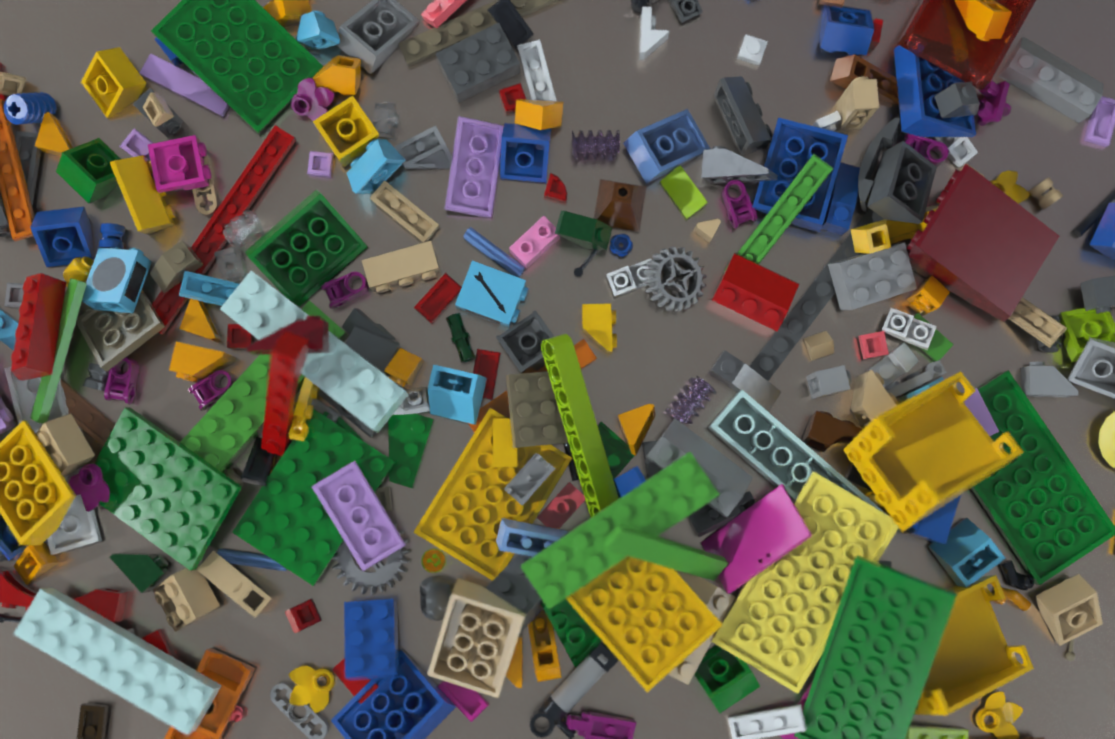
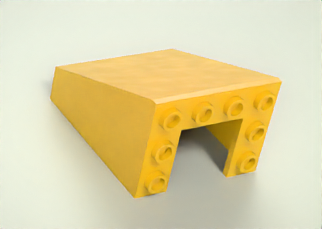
(927, 452)
(971, 653)

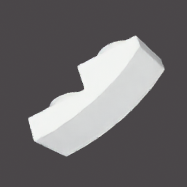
(628, 278)
(908, 328)
(415, 402)

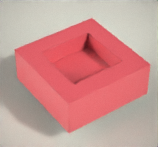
(873, 345)

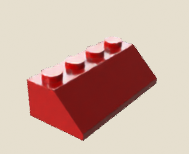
(38, 327)

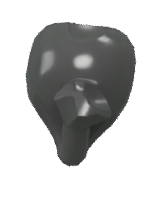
(435, 596)

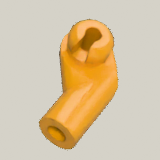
(1015, 597)

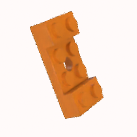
(234, 679)

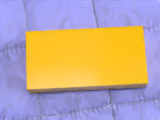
(503, 452)

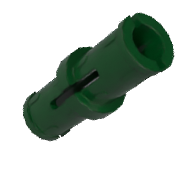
(460, 338)

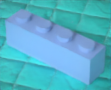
(526, 537)

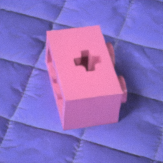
(534, 242)

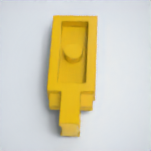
(303, 410)

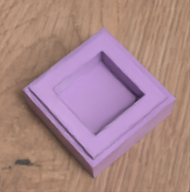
(320, 164)

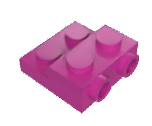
(179, 164)

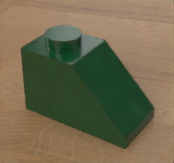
(583, 230)
(142, 569)

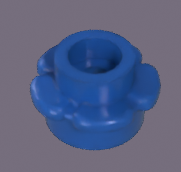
(625, 240)

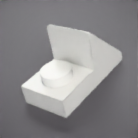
(649, 37)
(895, 364)

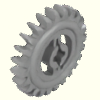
(371, 579)

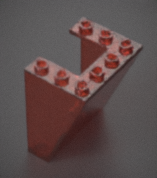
(943, 39)

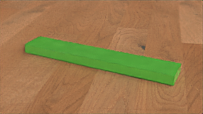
(785, 209)
(49, 383)
(665, 552)

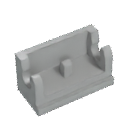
(529, 478)

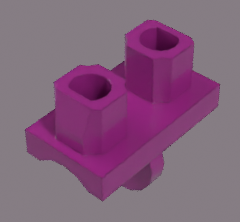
(994, 103)

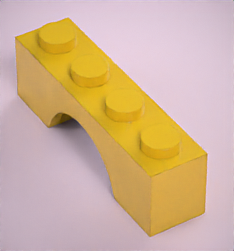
(883, 233)

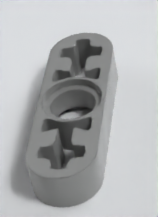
(307, 730)

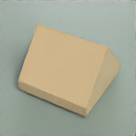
(11, 84)
(157, 109)
(707, 229)
(819, 345)

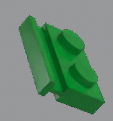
(616, 450)

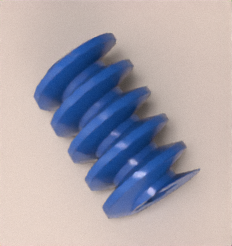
(28, 107)

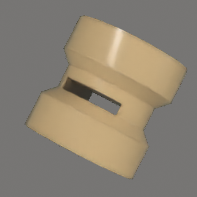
(1049, 197)

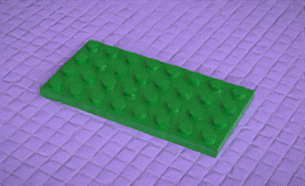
(1039, 495)
(876, 655)

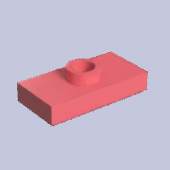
(562, 507)

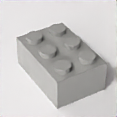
(872, 277)

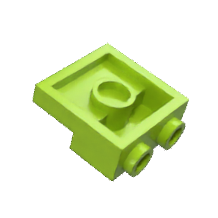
(1085, 325)

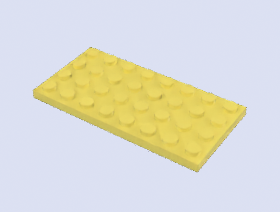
(790, 606)

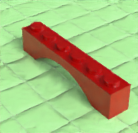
(284, 373)
(104, 601)

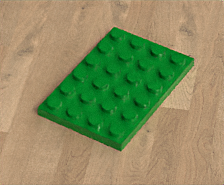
(238, 55)
(164, 488)
(286, 514)

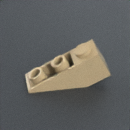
(234, 584)

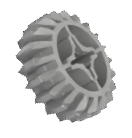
(693, 272)

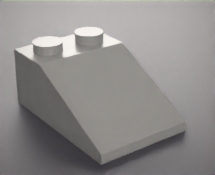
(376, 32)
(1096, 367)

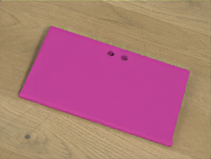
(761, 530)

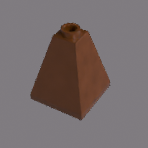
(620, 205)

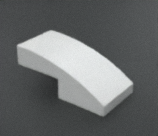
(959, 149)

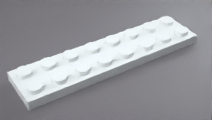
(78, 525)

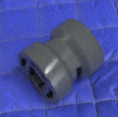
(97, 377)

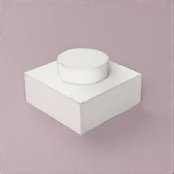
(752, 50)
(828, 122)

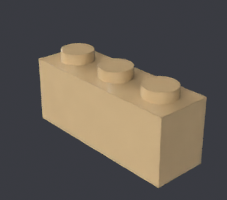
(857, 103)
(401, 267)

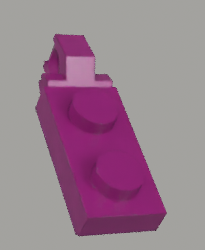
(601, 726)

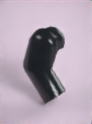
(1014, 578)

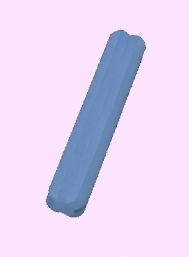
(493, 252)
(250, 559)

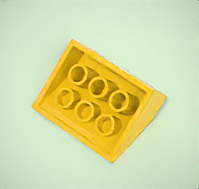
(31, 487)

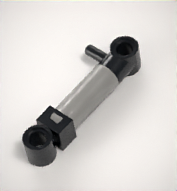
(572, 690)

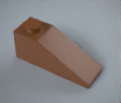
(853, 66)

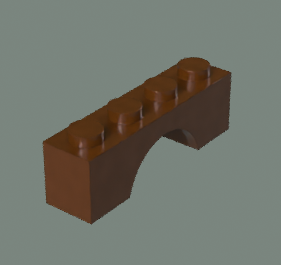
(826, 430)

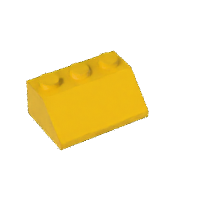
(140, 193)

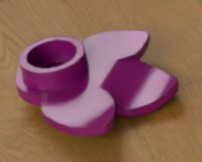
(315, 98)
(91, 488)

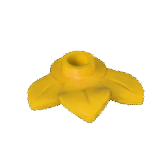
(1007, 183)
(307, 688)
(1002, 716)

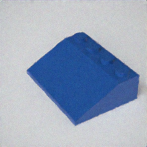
(917, 85)
(788, 153)
(398, 708)

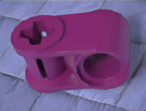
(925, 145)
(738, 205)
(344, 290)
(122, 382)
(209, 390)

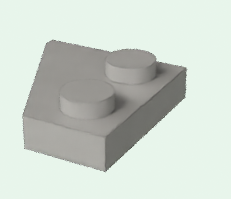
(425, 151)

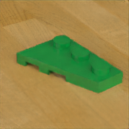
(407, 443)
(572, 631)

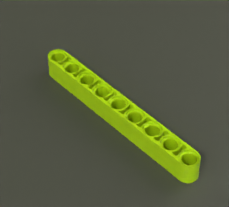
(579, 422)

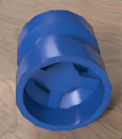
(111, 235)

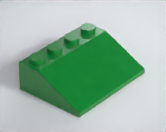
(306, 248)

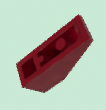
(312, 328)

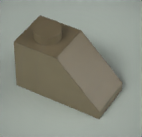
(172, 265)

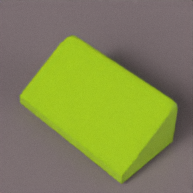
(683, 192)

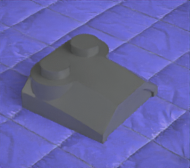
(524, 343)

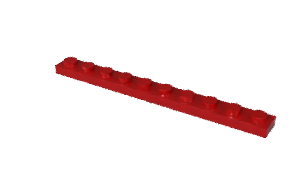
(234, 204)

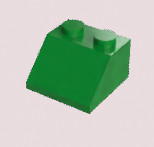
(89, 169)
(725, 678)

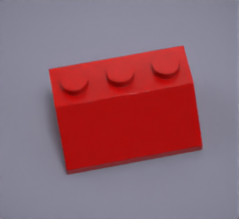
(755, 292)

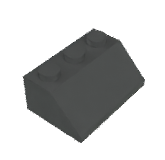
(742, 114)
(902, 185)

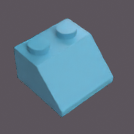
(374, 166)

